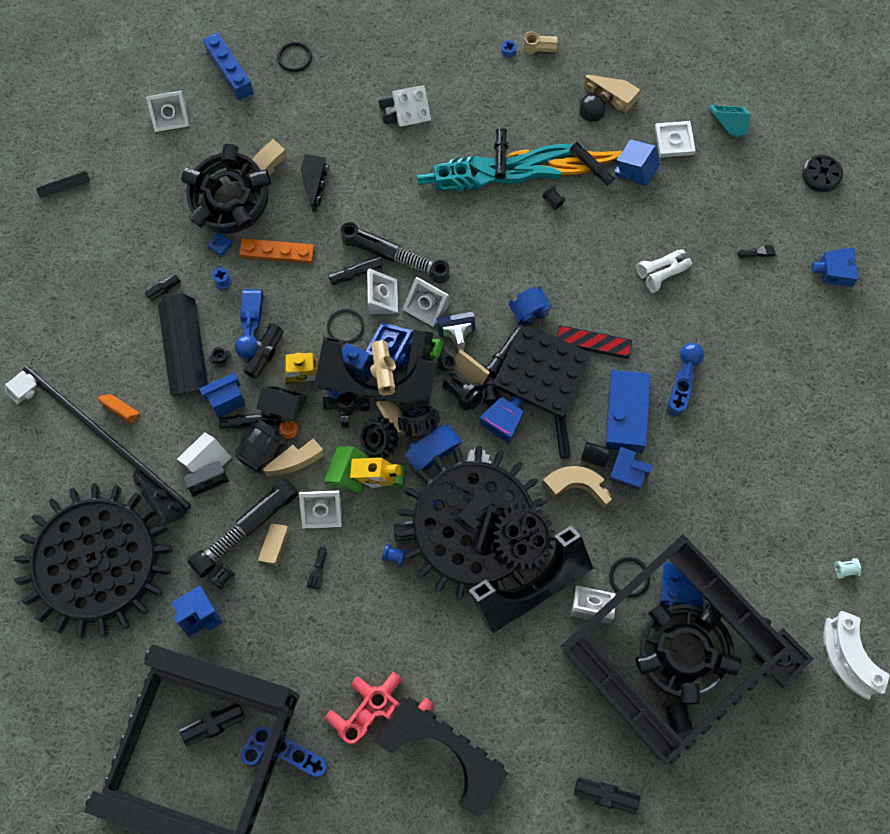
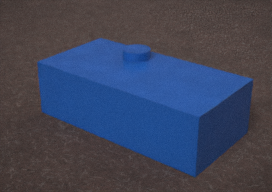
(627, 410)

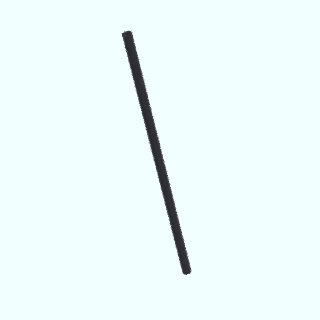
(107, 438)

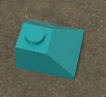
(733, 119)

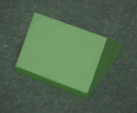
(340, 469)

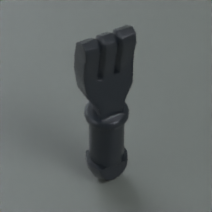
(763, 251)
(315, 576)

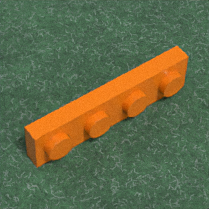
(276, 251)

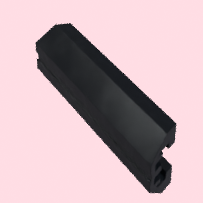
(182, 343)

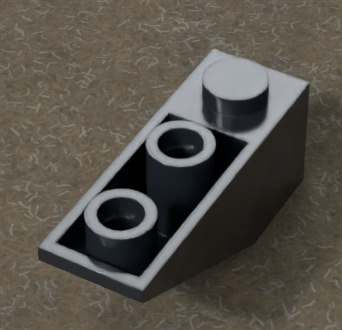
(313, 173)

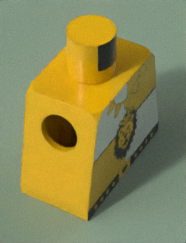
(300, 367)
(374, 472)

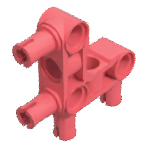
(367, 711)

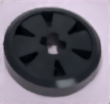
(825, 164)

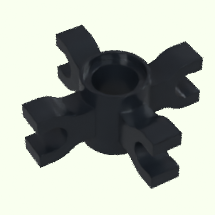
(336, 403)

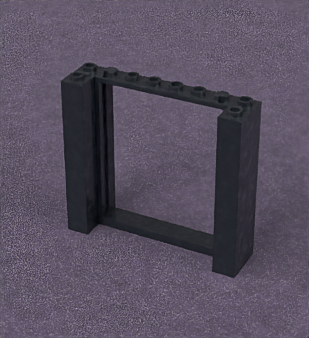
(212, 680)
(625, 697)

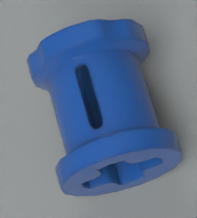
(219, 273)
(393, 555)

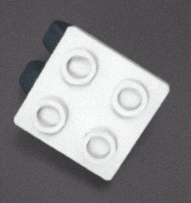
(406, 106)

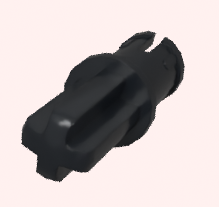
(162, 286)

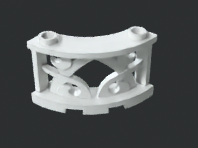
(849, 658)

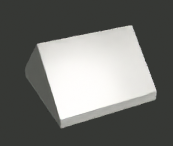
(168, 111)
(382, 293)
(426, 302)
(204, 453)
(320, 509)
(589, 601)

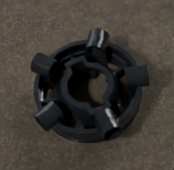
(237, 213)
(708, 619)

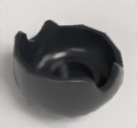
(592, 107)

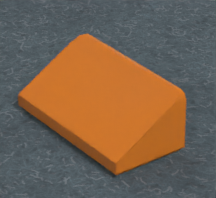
(119, 408)

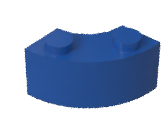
(438, 442)

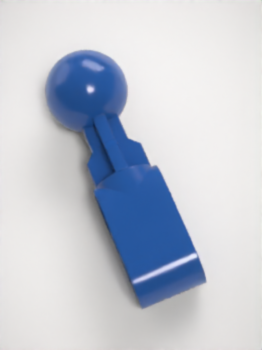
(250, 317)
(691, 356)

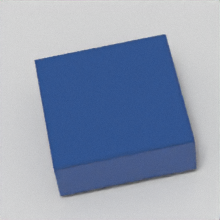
(219, 244)

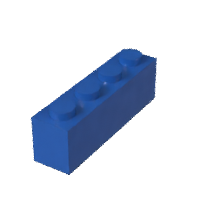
(228, 66)

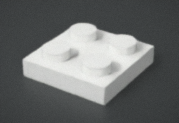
(674, 139)

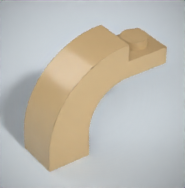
(577, 477)

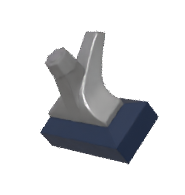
(456, 327)

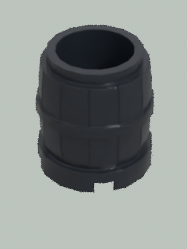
(259, 446)

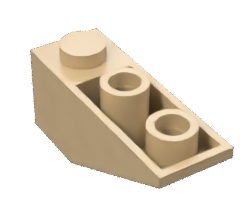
(615, 91)

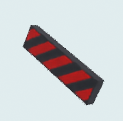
(595, 341)

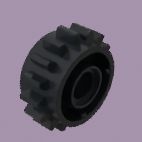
(418, 420)
(379, 437)

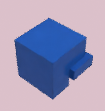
(637, 162)
(224, 395)
(628, 470)
(195, 612)

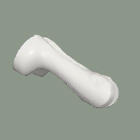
(654, 280)

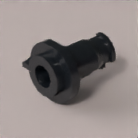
(469, 394)

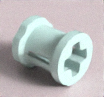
(848, 568)

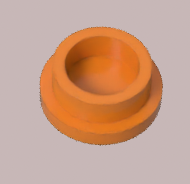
(288, 429)

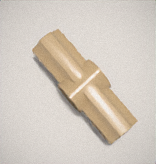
(383, 368)

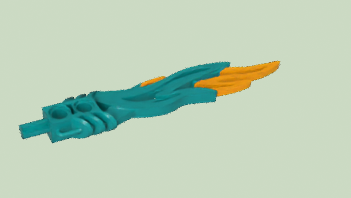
(526, 164)

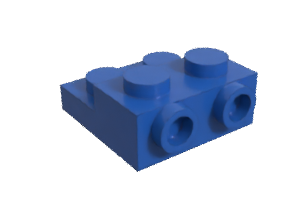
(398, 341)
(677, 589)

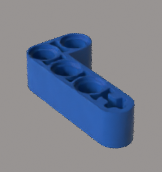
(288, 755)

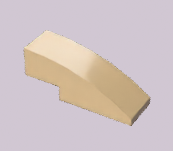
(269, 157)
(294, 459)

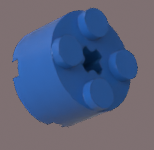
(530, 305)

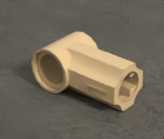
(535, 43)

